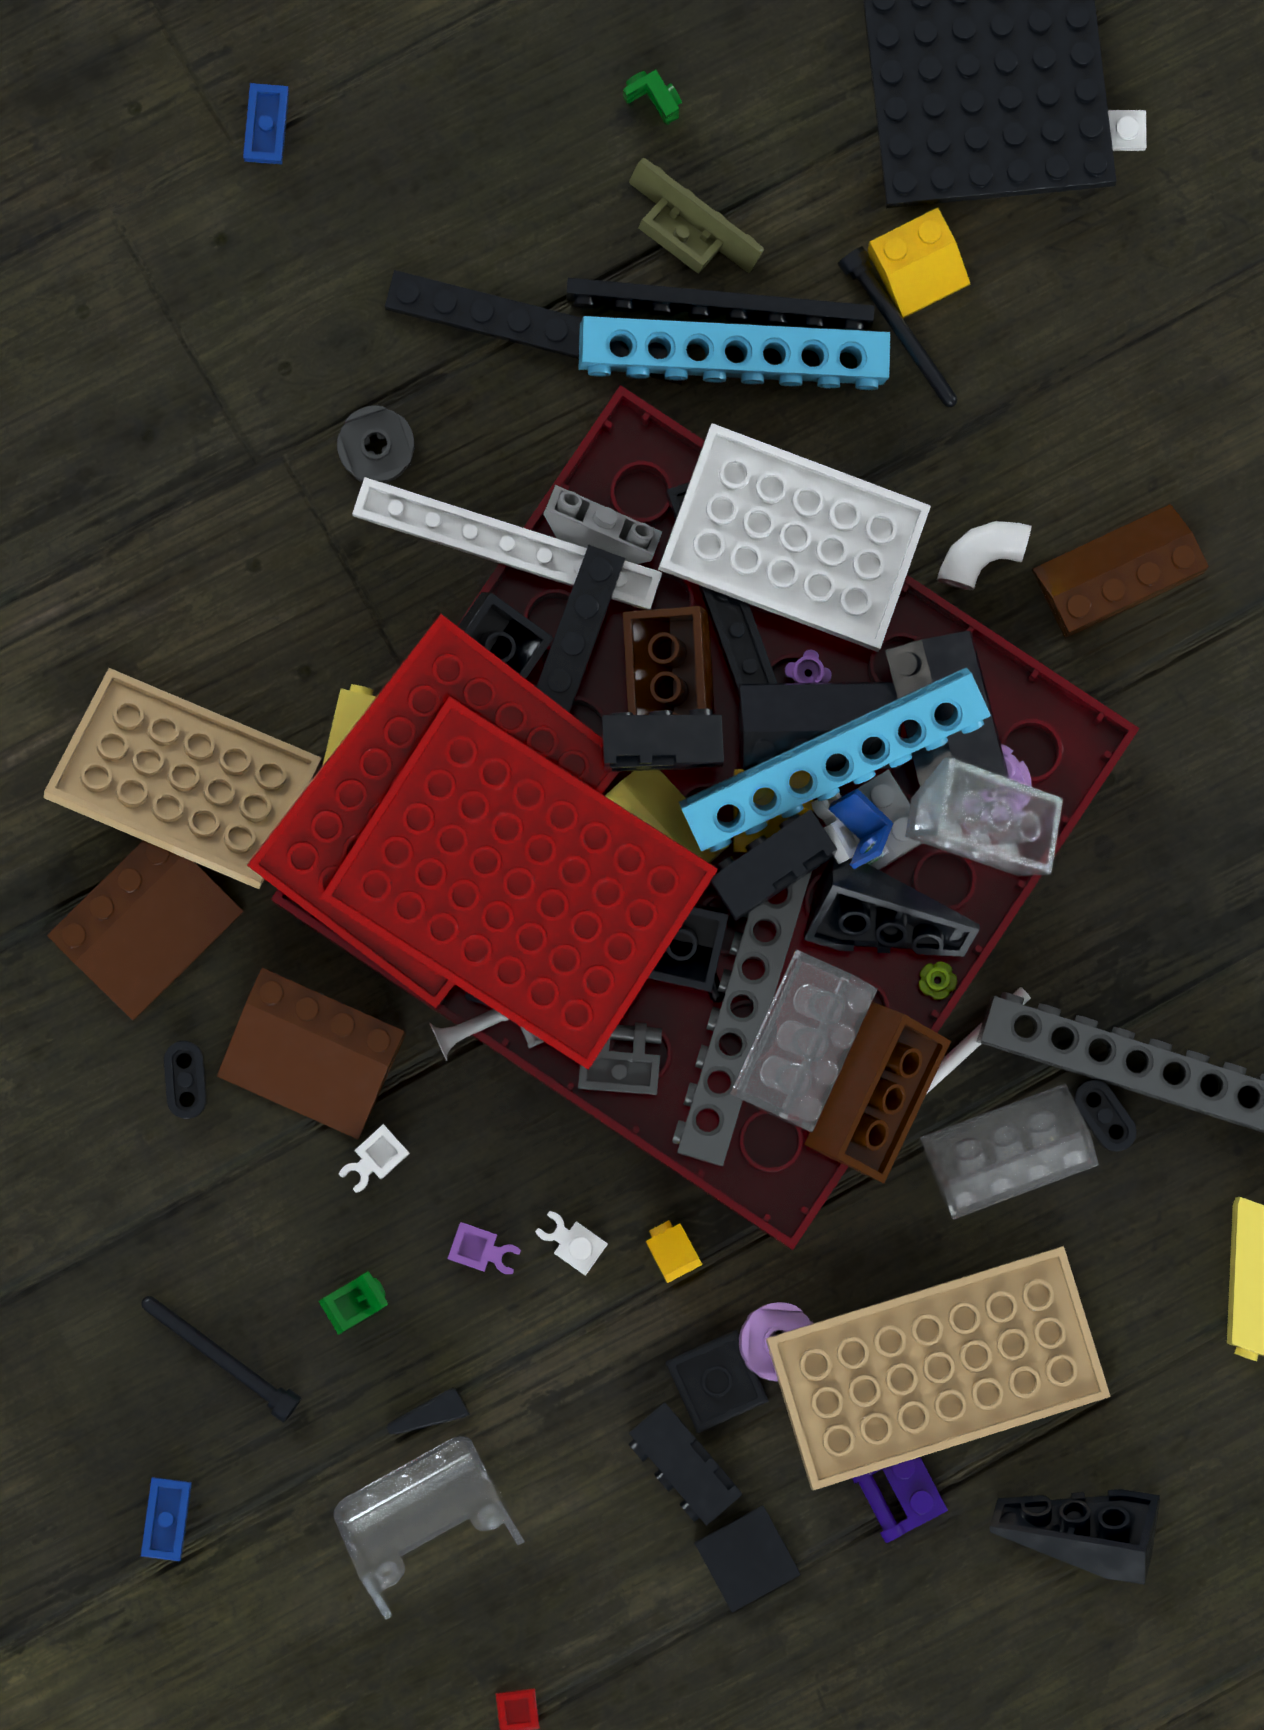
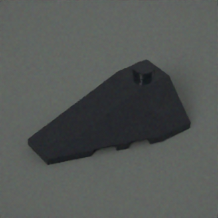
(881, 912)
(1097, 1534)

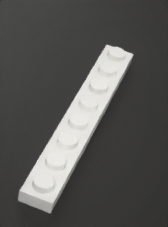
(493, 539)

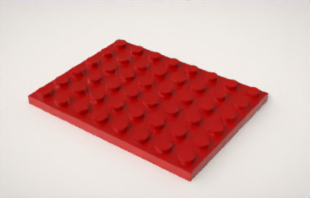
(349, 787)
(519, 883)

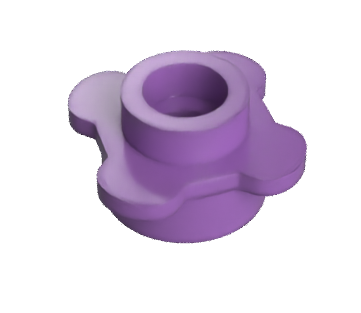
(809, 661)

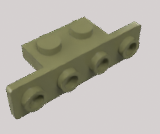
(689, 225)

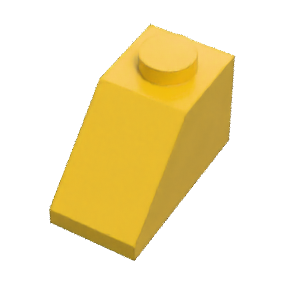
(672, 1251)

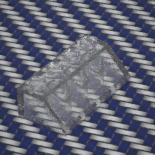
(986, 818)
(804, 1041)
(1009, 1151)

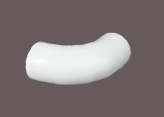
(980, 547)

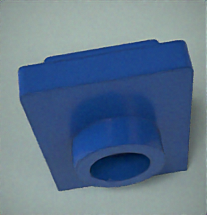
(865, 822)

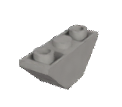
(589, 523)

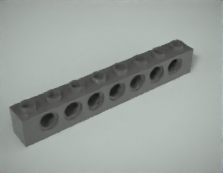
(999, 1032)
(713, 1145)

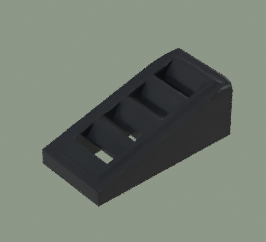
(440, 1409)

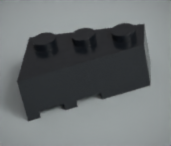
(662, 740)
(683, 1464)

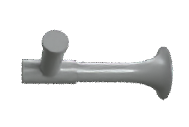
(450, 1036)

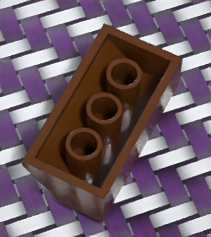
(1120, 570)
(668, 661)
(878, 1092)

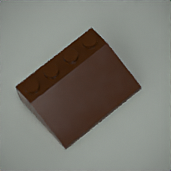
(144, 925)
(310, 1053)

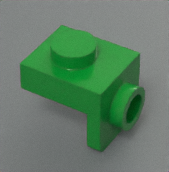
(662, 96)
(354, 1302)

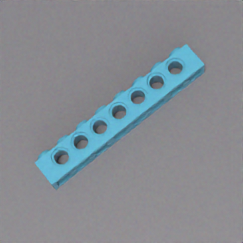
(868, 347)
(847, 740)

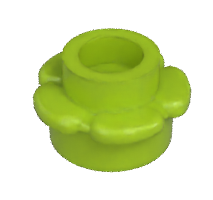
(941, 990)

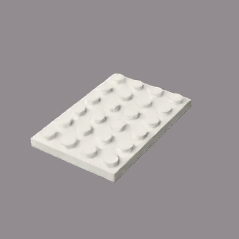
(794, 537)

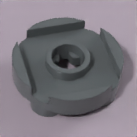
(387, 426)

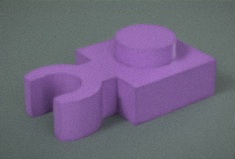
(476, 1247)

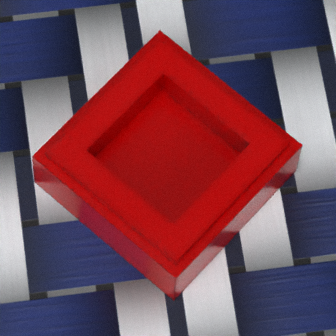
(517, 1710)

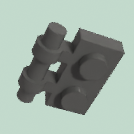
(624, 1070)

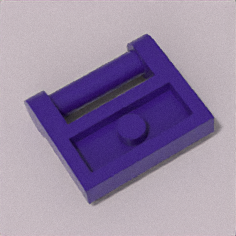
(914, 1492)

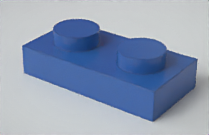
(266, 123)
(166, 1519)

